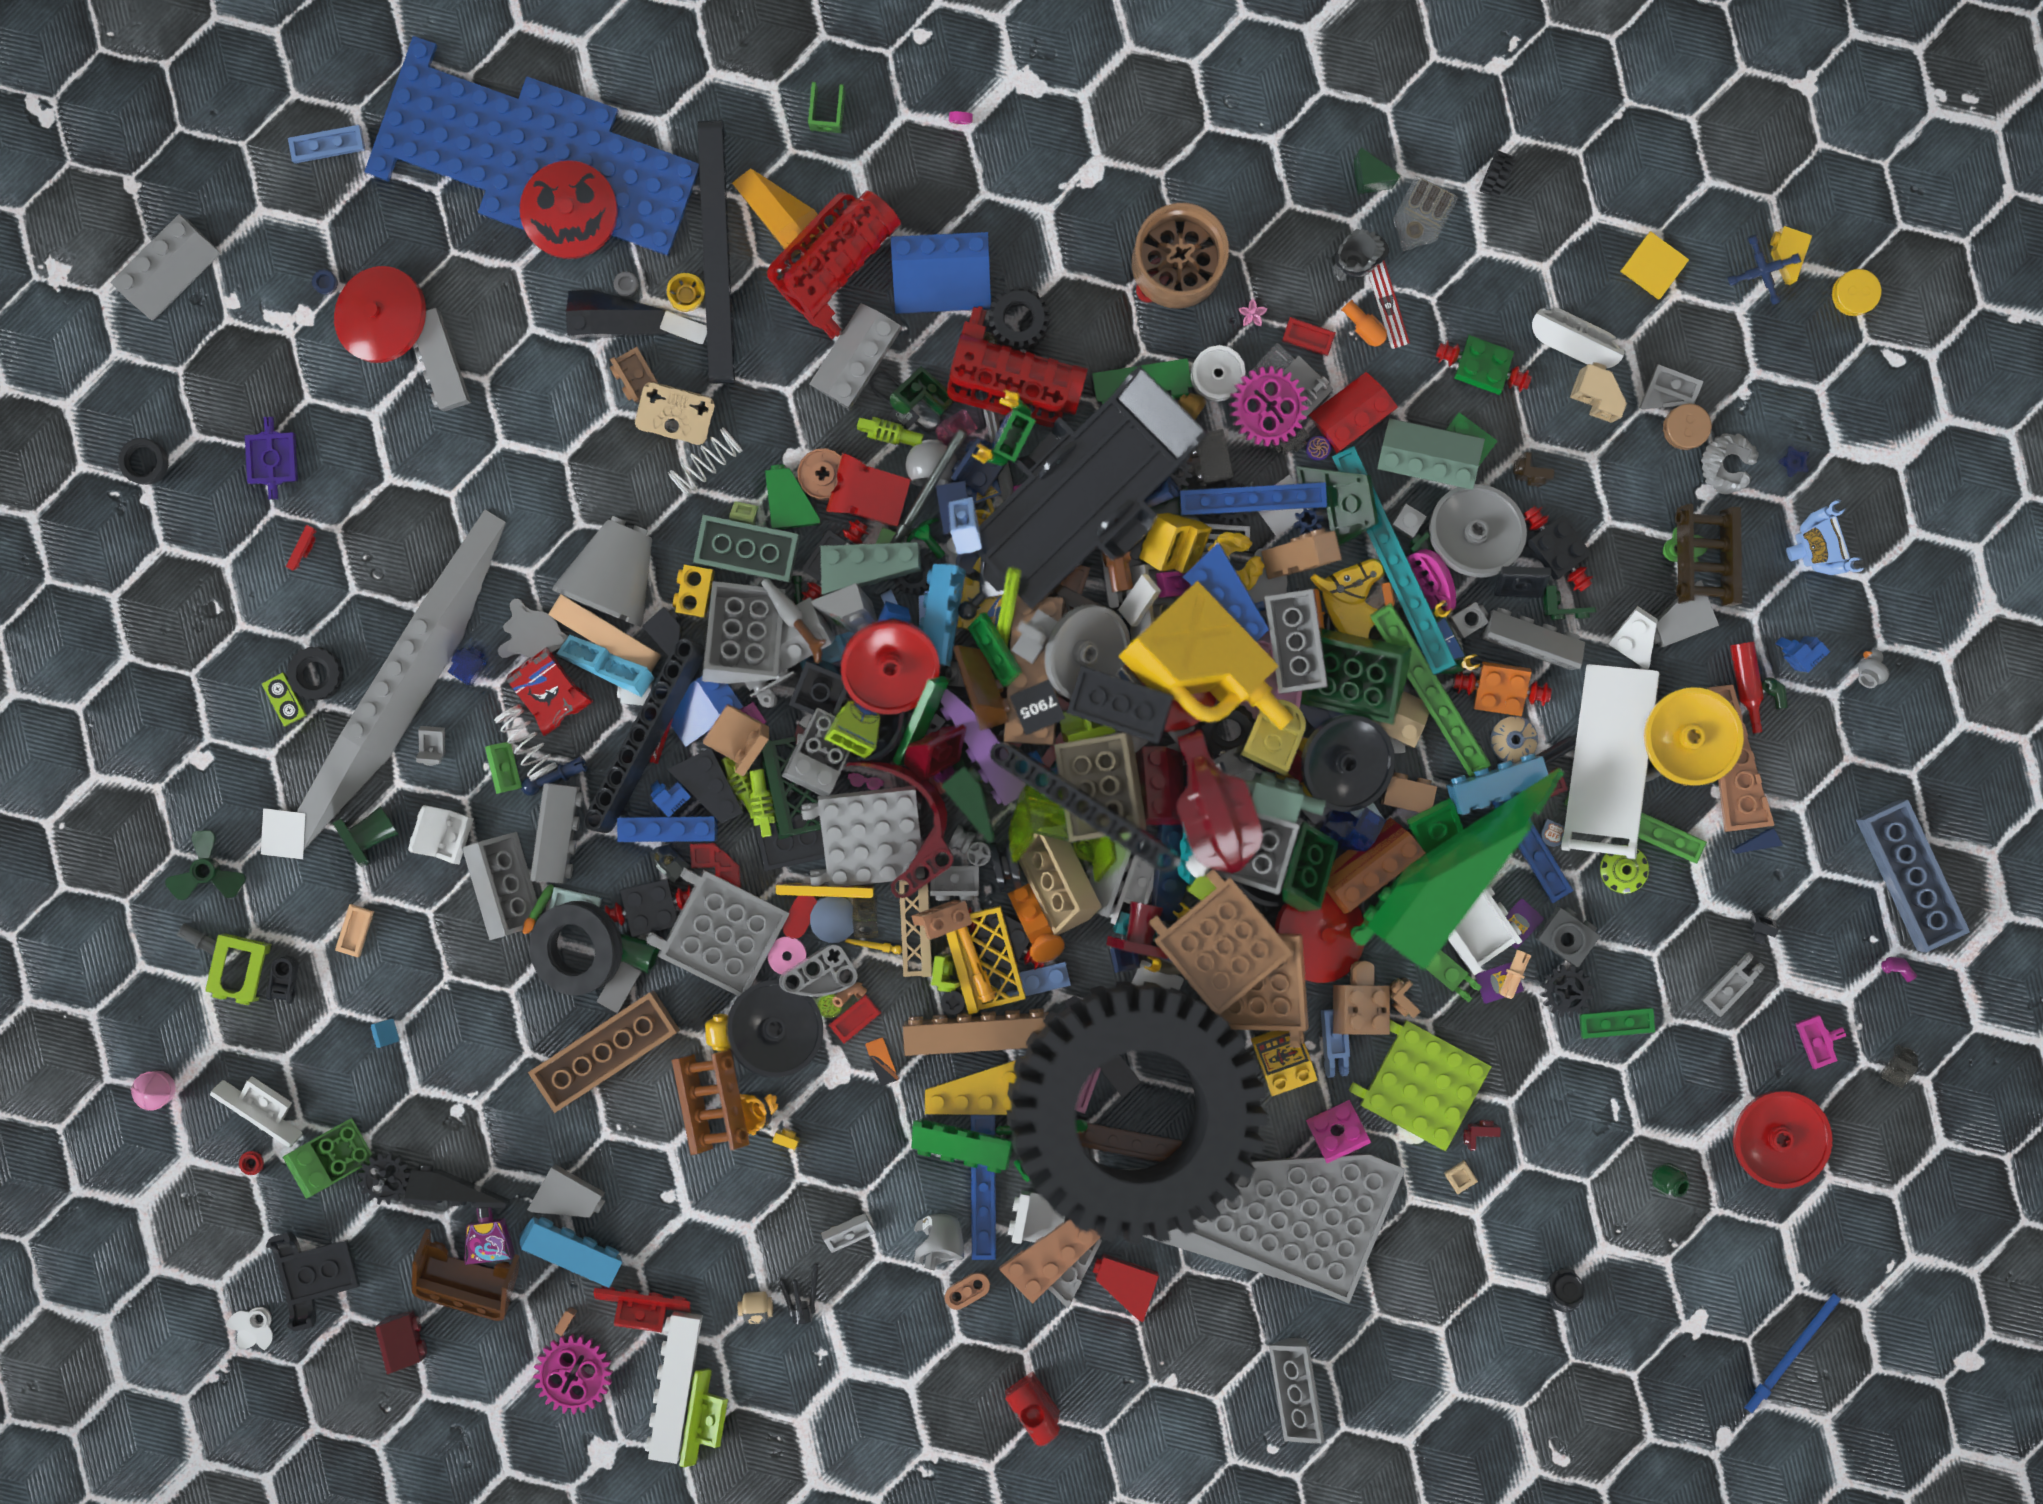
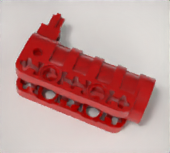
(833, 255)
(995, 368)

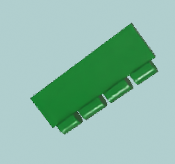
(1170, 375)

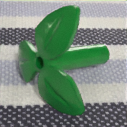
(923, 532)

